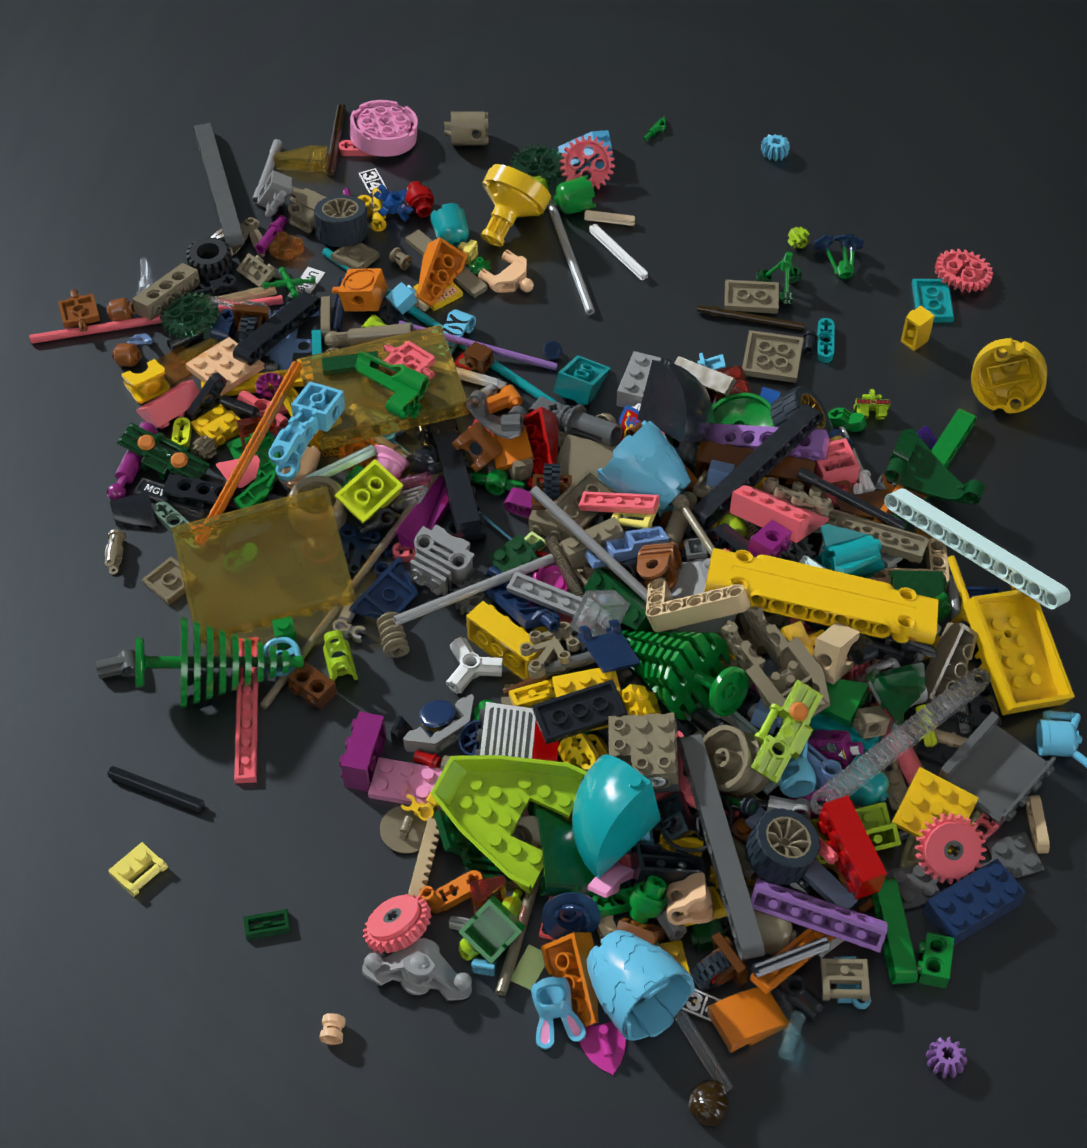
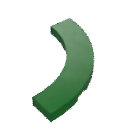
(265, 479)

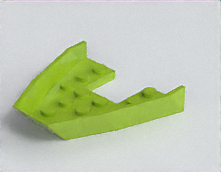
(489, 797)

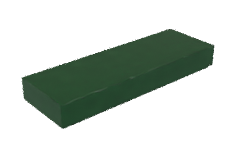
(344, 363)

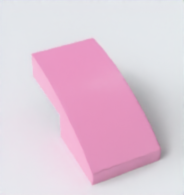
(610, 882)

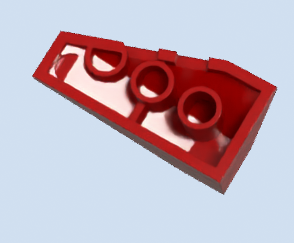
(543, 437)

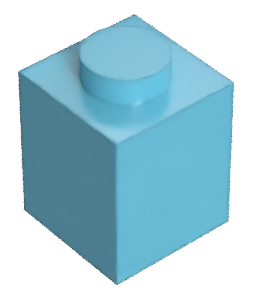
(402, 297)

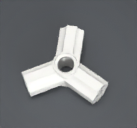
(465, 673)

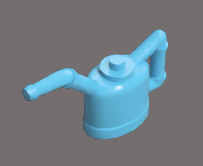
(1059, 737)

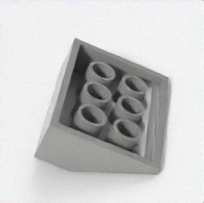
(690, 582)

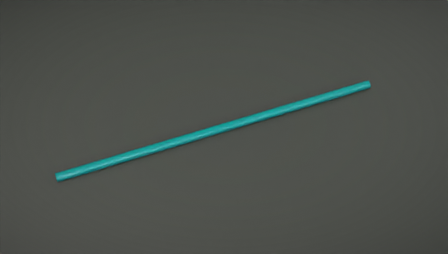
(496, 366)

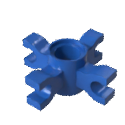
(393, 202)

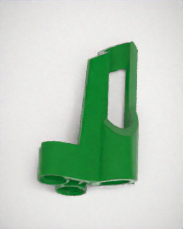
(406, 385)

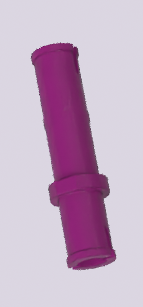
(273, 230)

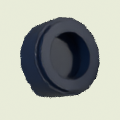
(552, 350)

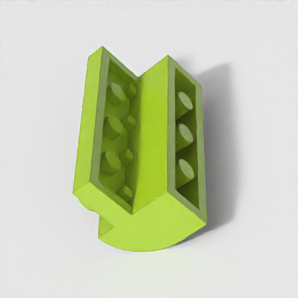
(877, 825)

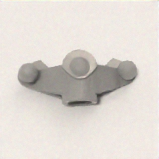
(418, 970)

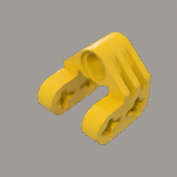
(582, 752)

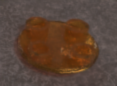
(286, 246)

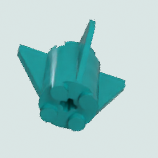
(850, 552)

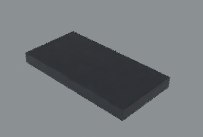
(578, 711)

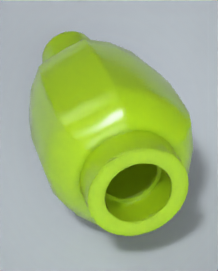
(513, 902)

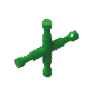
(288, 282)

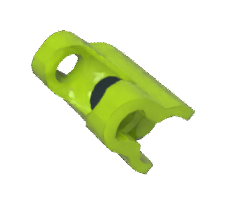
(338, 656)

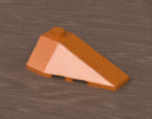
(439, 268)

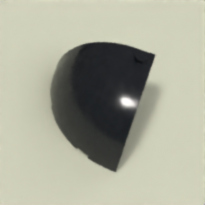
(677, 403)

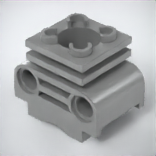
(440, 560)

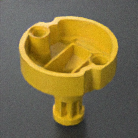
(514, 196)
(1009, 372)

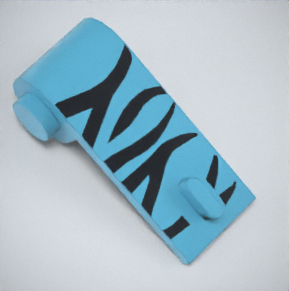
(457, 324)

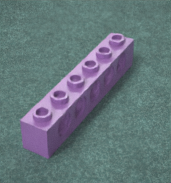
(743, 434)
(818, 915)

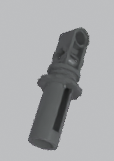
(579, 423)

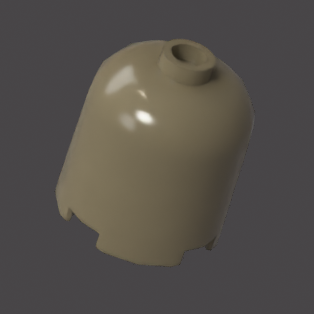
(774, 932)

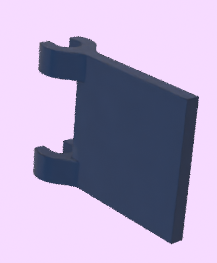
(609, 650)

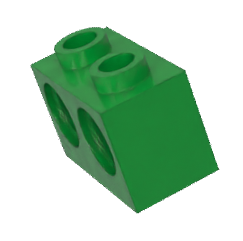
(938, 960)

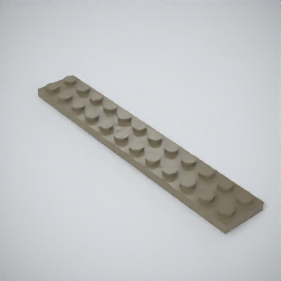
(893, 540)

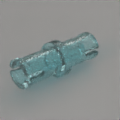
(791, 1035)

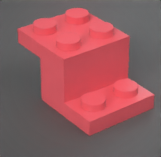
(838, 466)

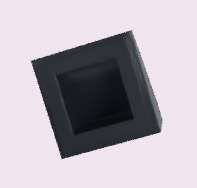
(399, 730)

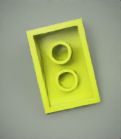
(369, 491)

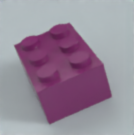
(363, 750)

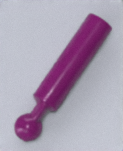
(128, 469)

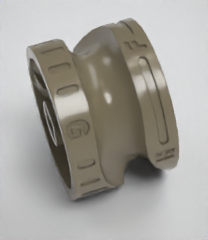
(730, 758)

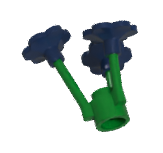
(848, 241)

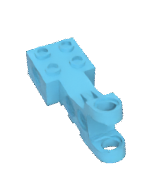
(312, 411)

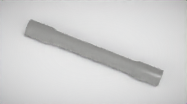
(275, 148)

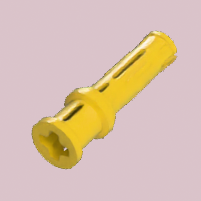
(378, 223)

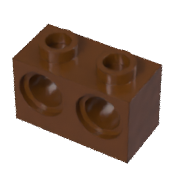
(314, 682)

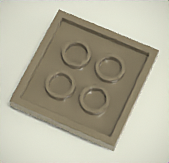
(772, 356)

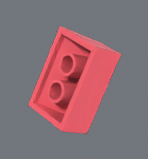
(169, 404)

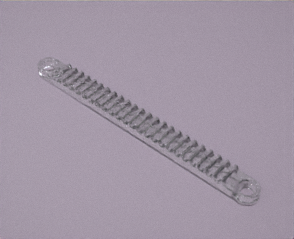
(902, 738)

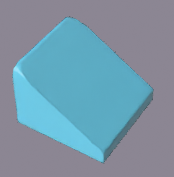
(483, 967)

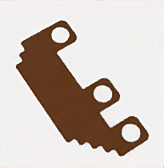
(875, 498)

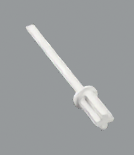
(864, 475)

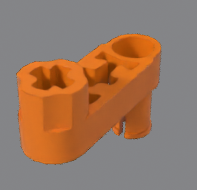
(461, 884)

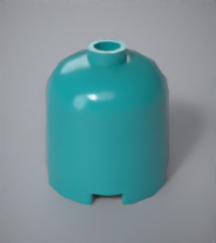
(450, 224)
(871, 792)

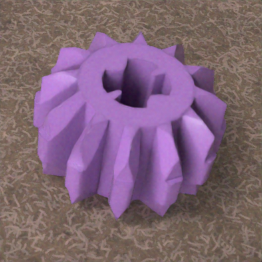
(937, 1057)

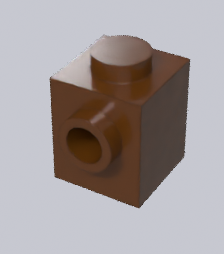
(478, 357)

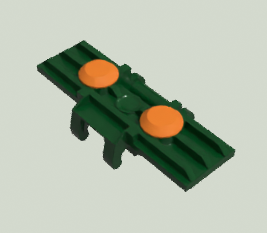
(159, 458)

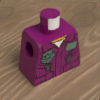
(836, 746)

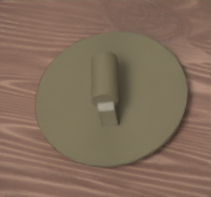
(402, 830)

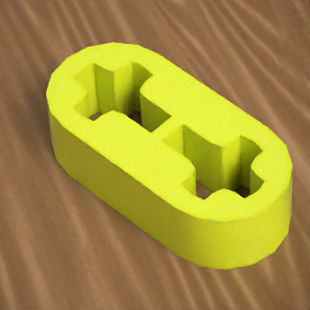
(185, 433)

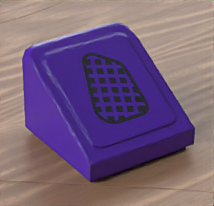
(927, 437)

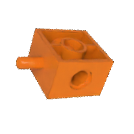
(362, 289)

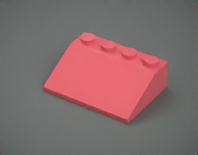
(762, 507)

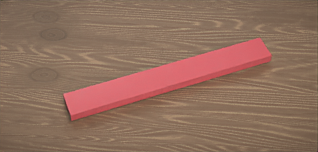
(246, 723)

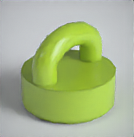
(467, 951)

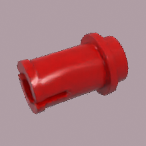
(427, 759)

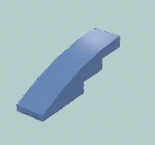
(629, 546)

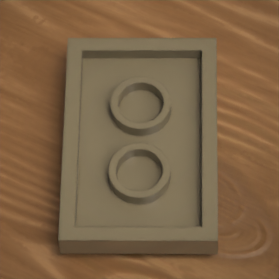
(751, 296)

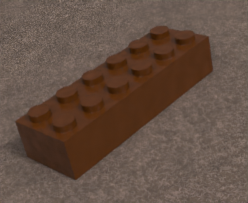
(785, 471)

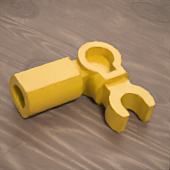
(421, 809)

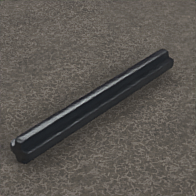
(156, 789)

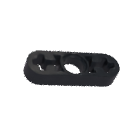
(214, 387)

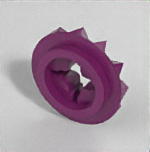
(262, 384)

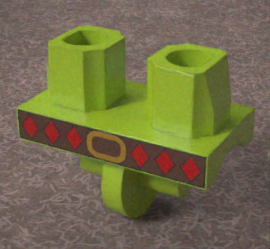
(872, 402)

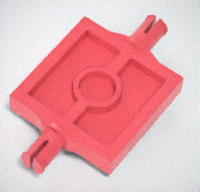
(412, 357)

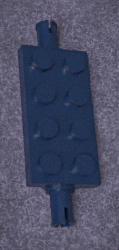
(522, 610)

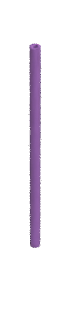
(498, 351)

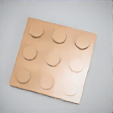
(221, 360)

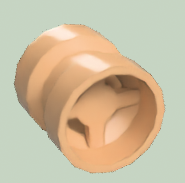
(332, 1029)

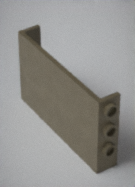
(575, 459)

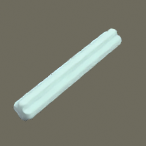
(345, 462)

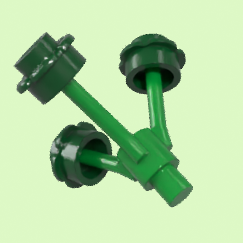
(792, 275)

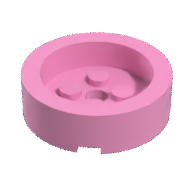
(377, 139)

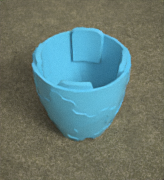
(646, 466)
(638, 984)

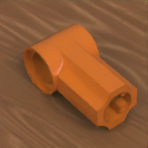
(506, 398)

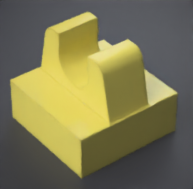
(470, 250)

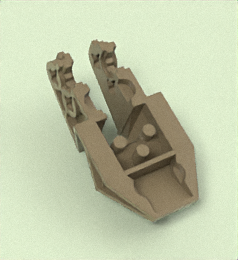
(791, 658)

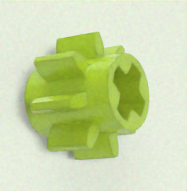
(798, 237)

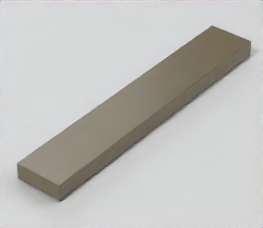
(465, 279)

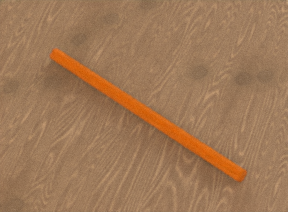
(256, 439)

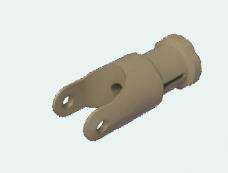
(114, 550)

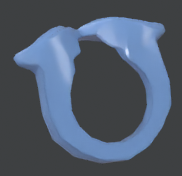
(146, 339)

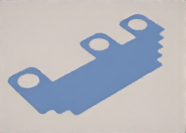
(283, 351)

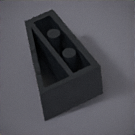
(668, 865)

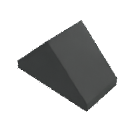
(694, 549)

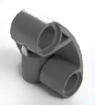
(507, 426)

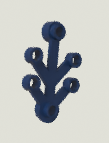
(363, 549)

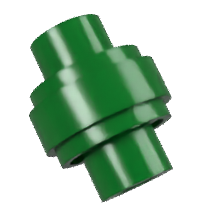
(648, 899)

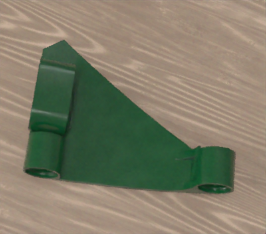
(921, 471)
(561, 860)

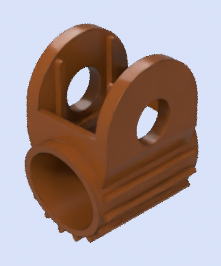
(658, 562)

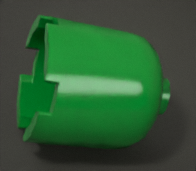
(575, 195)

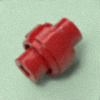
(419, 198)

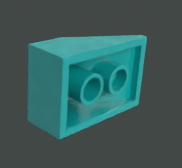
(581, 380)

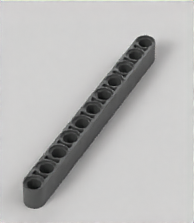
(219, 185)
(721, 848)

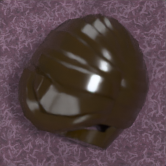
(708, 1103)

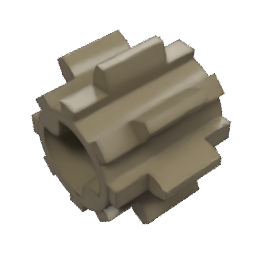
(204, 448)

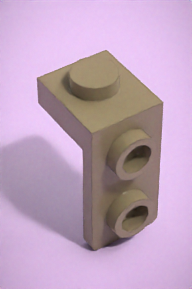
(521, 470)

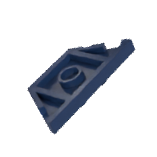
(388, 593)

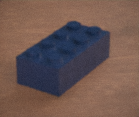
(974, 902)

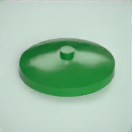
(743, 410)

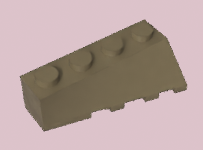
(952, 659)

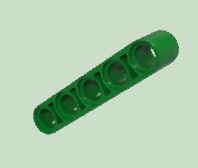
(897, 943)

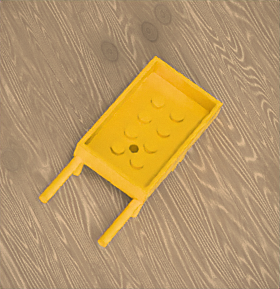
(1014, 648)

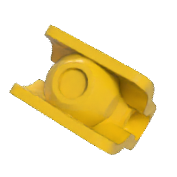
(147, 384)

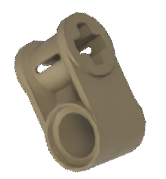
(302, 216)

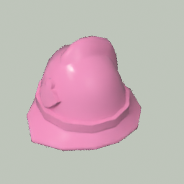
(391, 460)

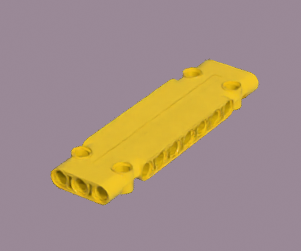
(826, 596)

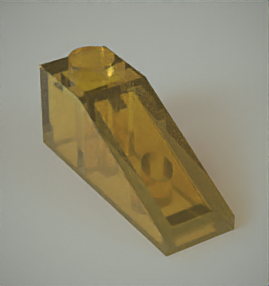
(307, 158)

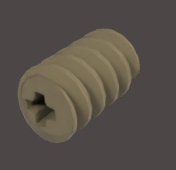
(392, 636)

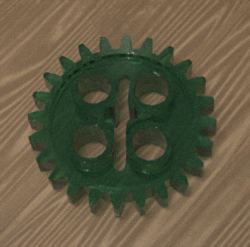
(545, 159)
(189, 315)

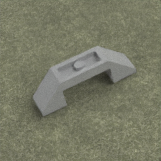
(442, 739)

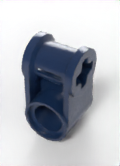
(224, 326)

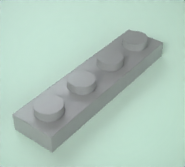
(544, 594)

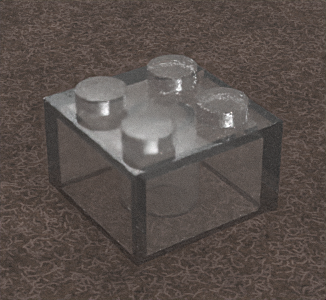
(597, 610)

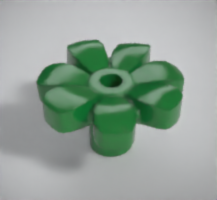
(479, 264)

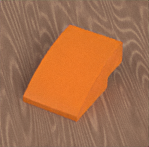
(747, 1018)

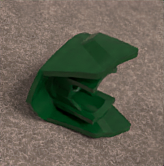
(897, 688)

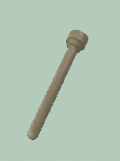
(681, 505)

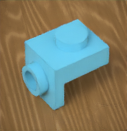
(714, 363)

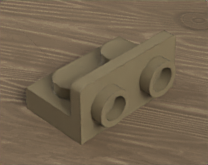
(256, 271)

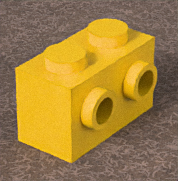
(917, 328)

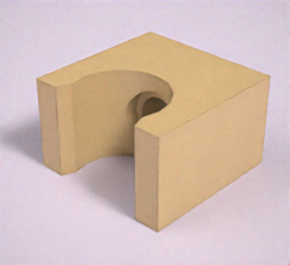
(832, 650)

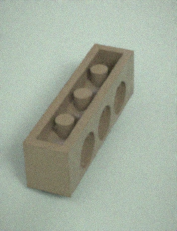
(176, 282)

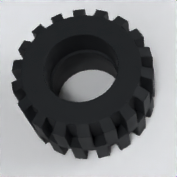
(210, 257)

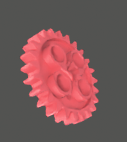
(576, 152)
(971, 277)

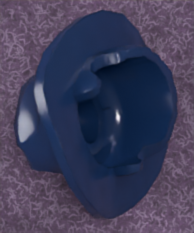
(570, 914)

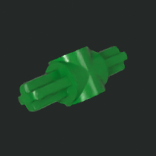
(496, 481)

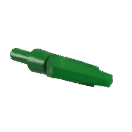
(658, 127)

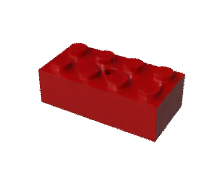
(850, 841)

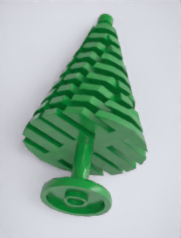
(209, 662)
(684, 668)

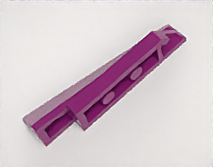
(426, 513)

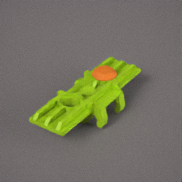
(793, 734)

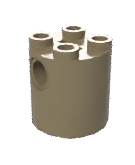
(467, 128)

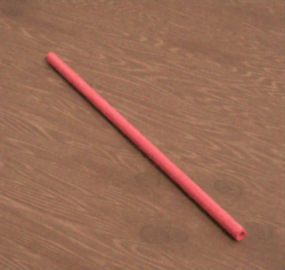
(124, 324)

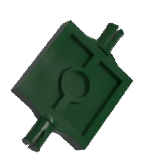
(514, 554)
(454, 840)

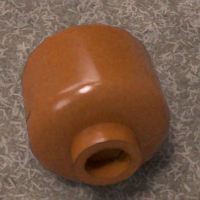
(120, 309)
(126, 354)

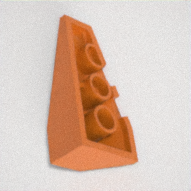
(568, 959)

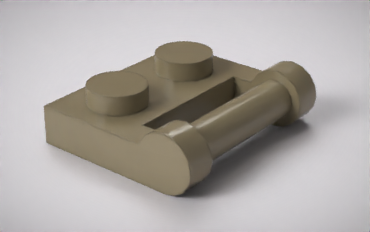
(844, 972)

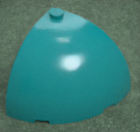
(612, 812)

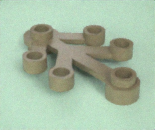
(798, 496)
(536, 667)

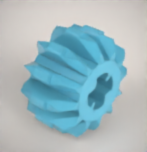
(775, 147)

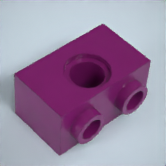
(770, 540)

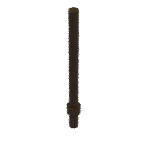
(715, 311)

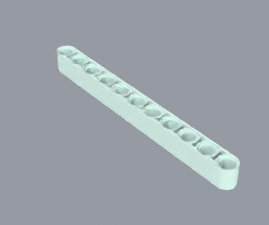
(978, 549)

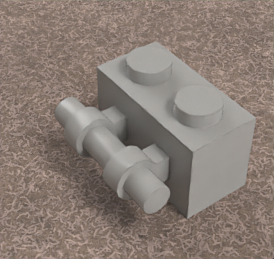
(274, 192)

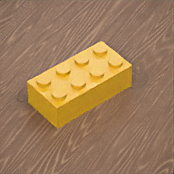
(500, 638)

